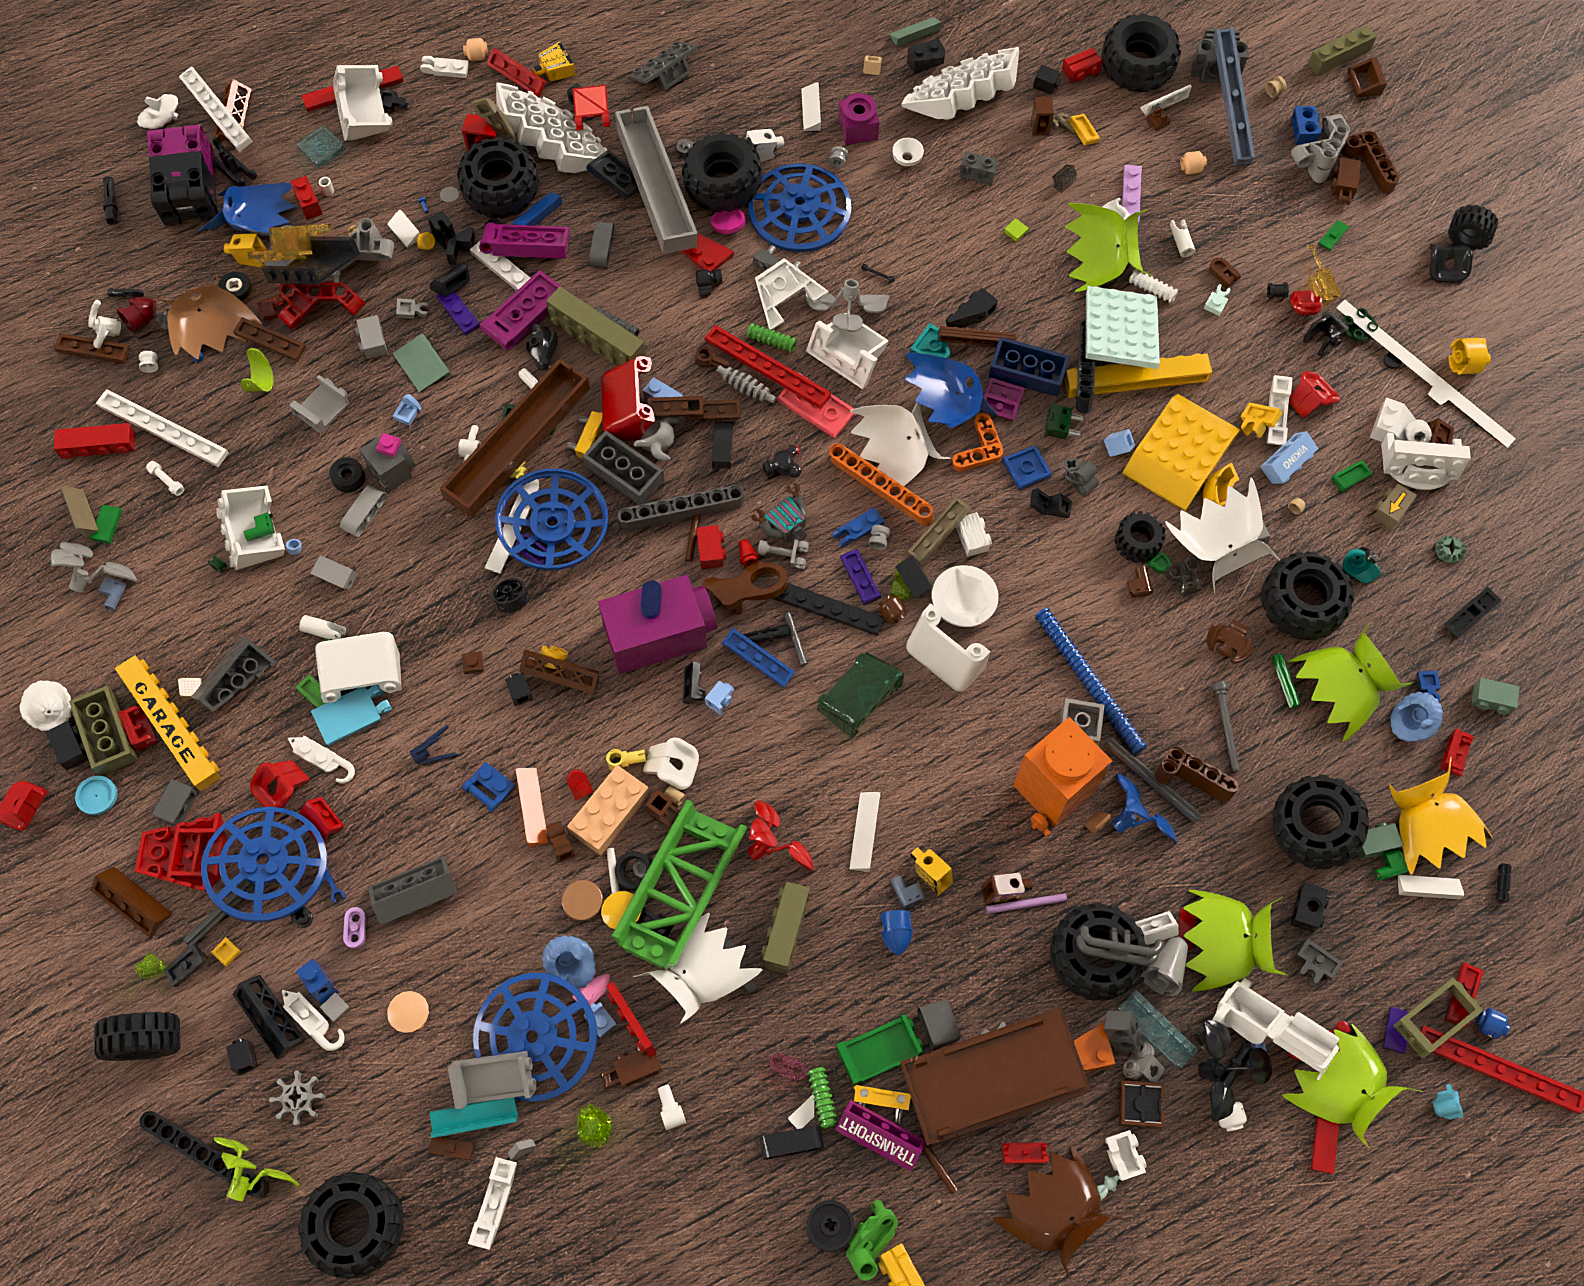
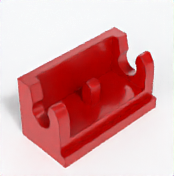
(138, 728)
(1458, 749)
(1024, 1153)

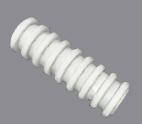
(1153, 286)

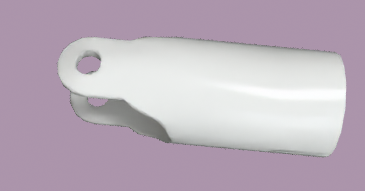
(1182, 239)
(321, 628)

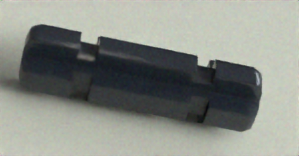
(1503, 884)

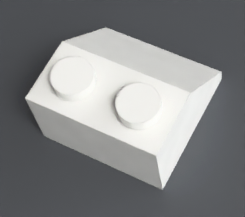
(1392, 418)

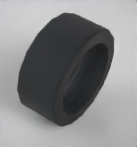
(621, 864)

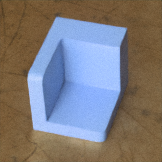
(1119, 443)

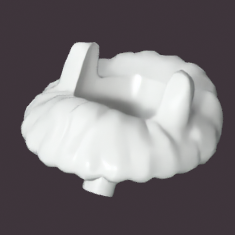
(159, 111)
(45, 705)

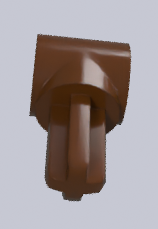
(711, 360)

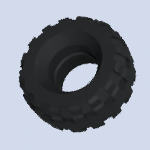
(1143, 35)
(717, 155)
(500, 196)
(1294, 615)
(1316, 849)
(1073, 968)
(378, 1243)

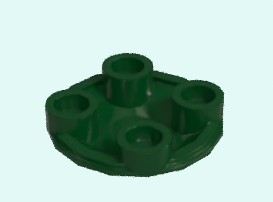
(1354, 331)

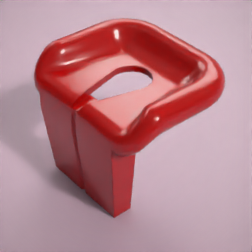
(1307, 398)
(288, 777)
(29, 799)

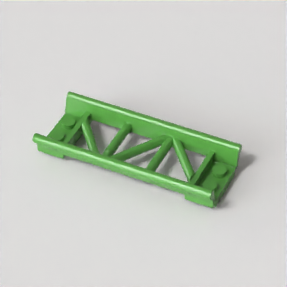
(639, 938)

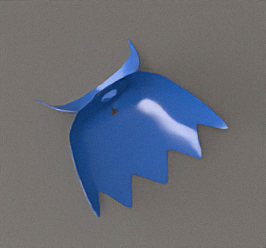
(257, 207)
(939, 381)

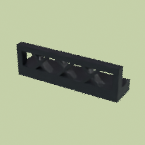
(262, 1016)

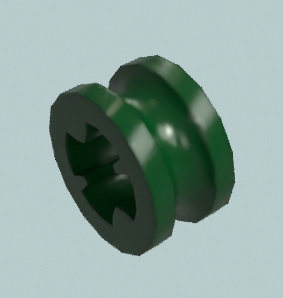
(217, 564)

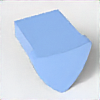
(407, 410)

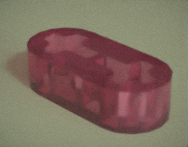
(786, 1072)

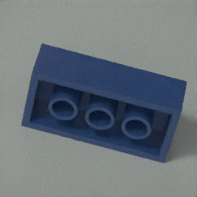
(1028, 366)

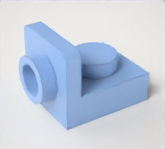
(603, 1019)

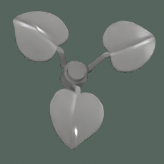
(850, 291)
(68, 555)

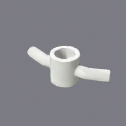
(467, 447)

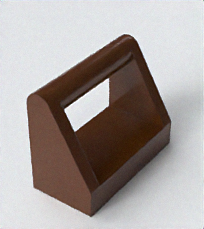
(1375, 75)

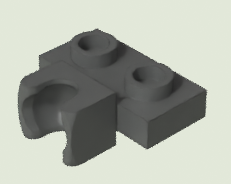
(1317, 962)

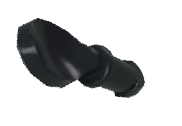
(124, 292)

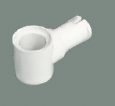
(671, 1113)

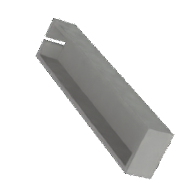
(656, 180)

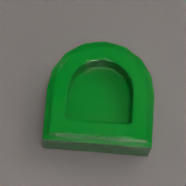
(1159, 562)

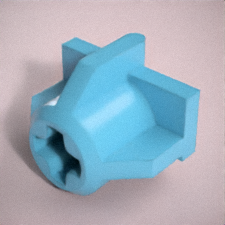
(1447, 1104)

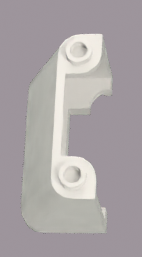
(360, 101)
(943, 655)
(357, 664)

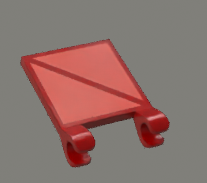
(591, 102)

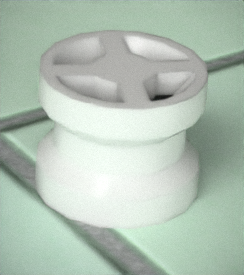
(148, 361)

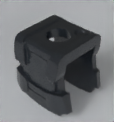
(1324, 325)

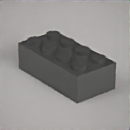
(623, 468)

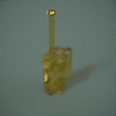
(1325, 278)

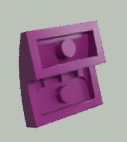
(1004, 398)

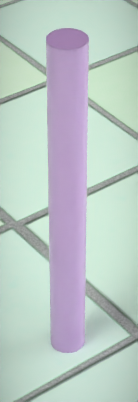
(1026, 903)

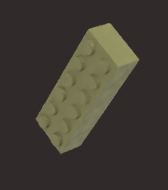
(593, 328)

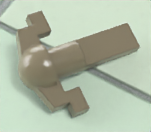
(1060, 119)

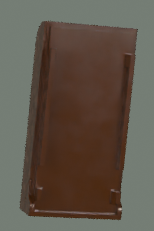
(995, 1077)

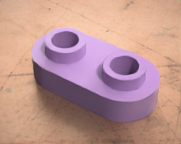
(354, 928)

